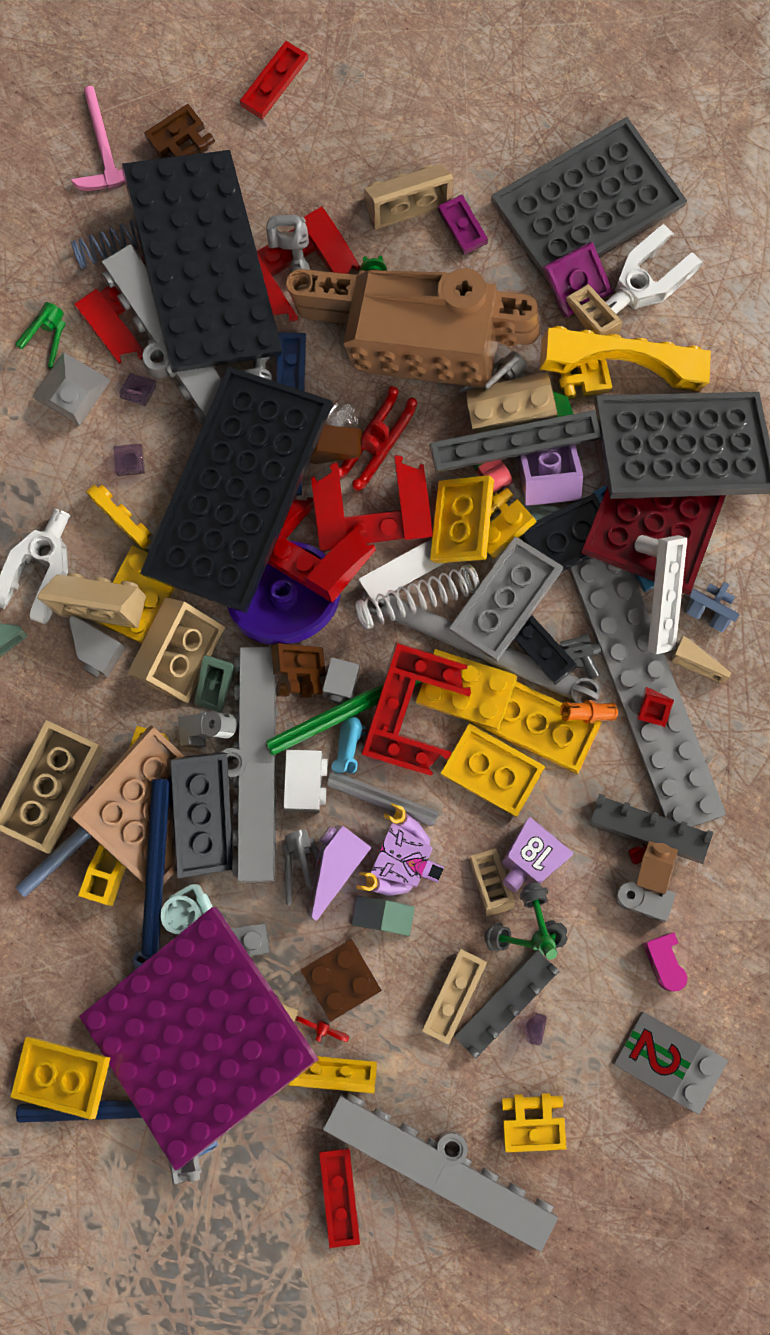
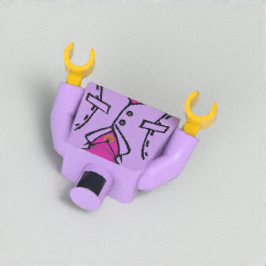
(402, 858)

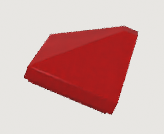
(655, 707)

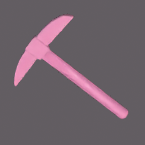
(111, 177)

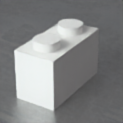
(303, 781)

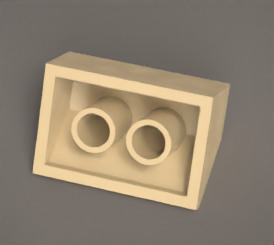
(408, 195)
(511, 403)
(94, 599)
(175, 649)

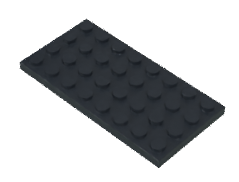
(201, 260)
(237, 489)

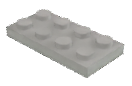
(506, 599)

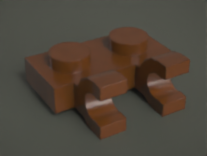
(296, 661)

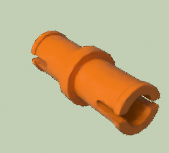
(588, 711)

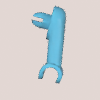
(349, 735)

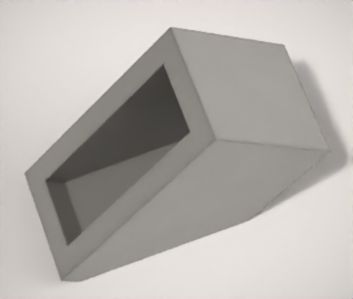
(94, 648)

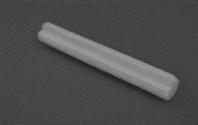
(381, 798)

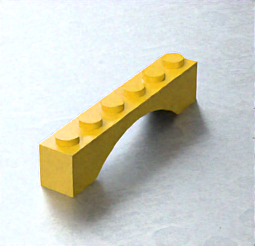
(679, 366)
(105, 871)

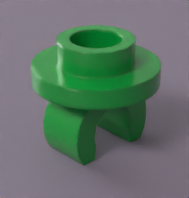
(373, 264)

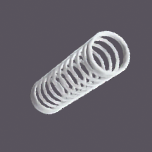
(368, 624)

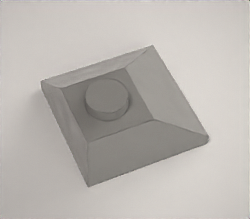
(71, 388)

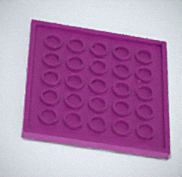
(197, 1038)

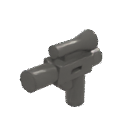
(581, 652)

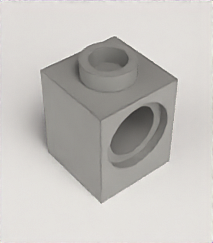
(340, 680)

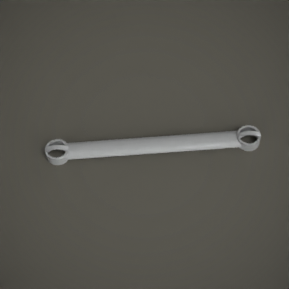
(510, 661)

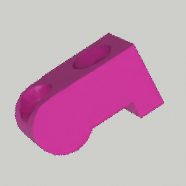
(664, 963)

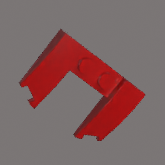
(323, 239)
(101, 314)
(408, 523)
(324, 576)
(383, 735)

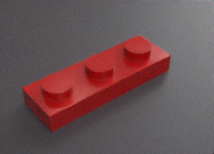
(274, 80)
(339, 1197)

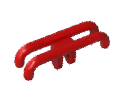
(377, 438)

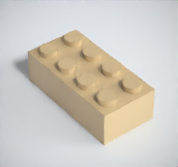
(49, 787)

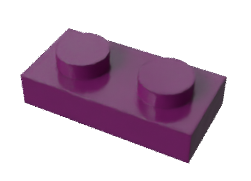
(462, 224)

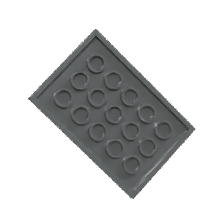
(589, 194)
(684, 444)

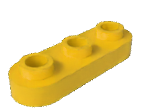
(119, 515)

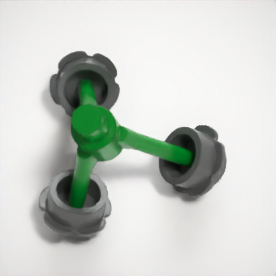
(545, 940)

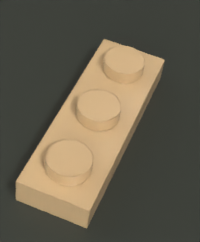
(454, 996)

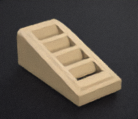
(610, 321)
(697, 660)
(497, 906)

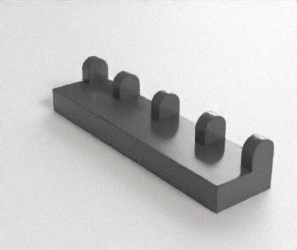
(646, 827)
(506, 1004)

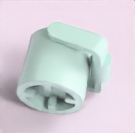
(182, 911)

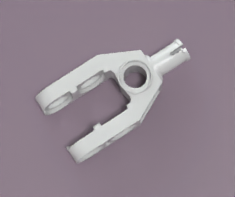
(651, 291)
(29, 550)

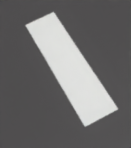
(399, 571)

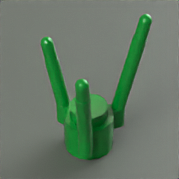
(47, 318)

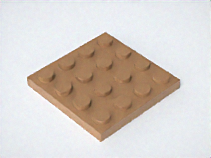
(120, 803)

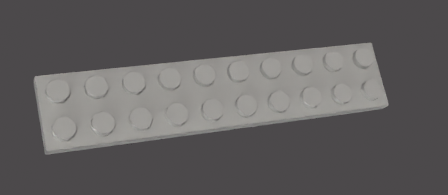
(669, 752)

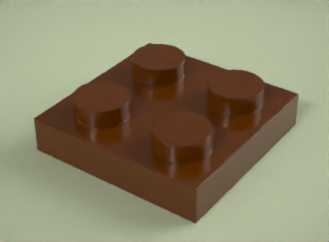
(341, 980)

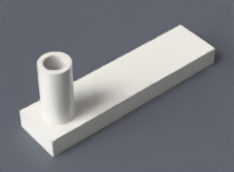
(667, 589)

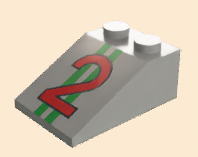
(671, 1062)

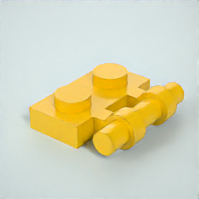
(592, 377)
(509, 524)
(533, 1133)

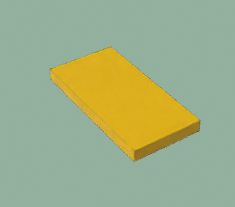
(536, 726)

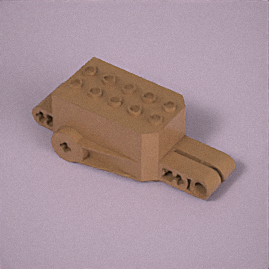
(418, 321)

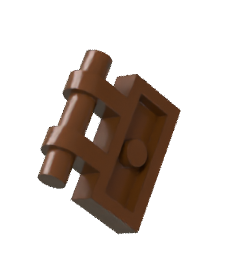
(177, 129)

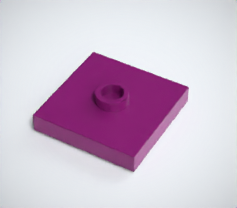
(573, 273)

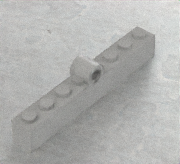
(132, 281)
(256, 767)
(442, 1172)

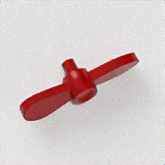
(323, 1029)

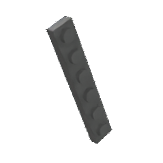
(515, 441)

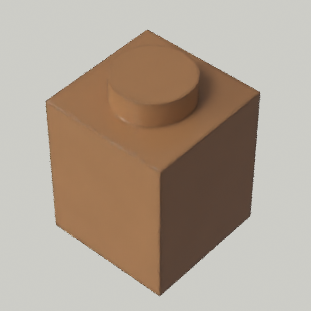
(657, 867)

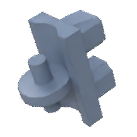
(723, 614)

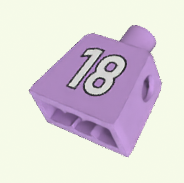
(533, 856)

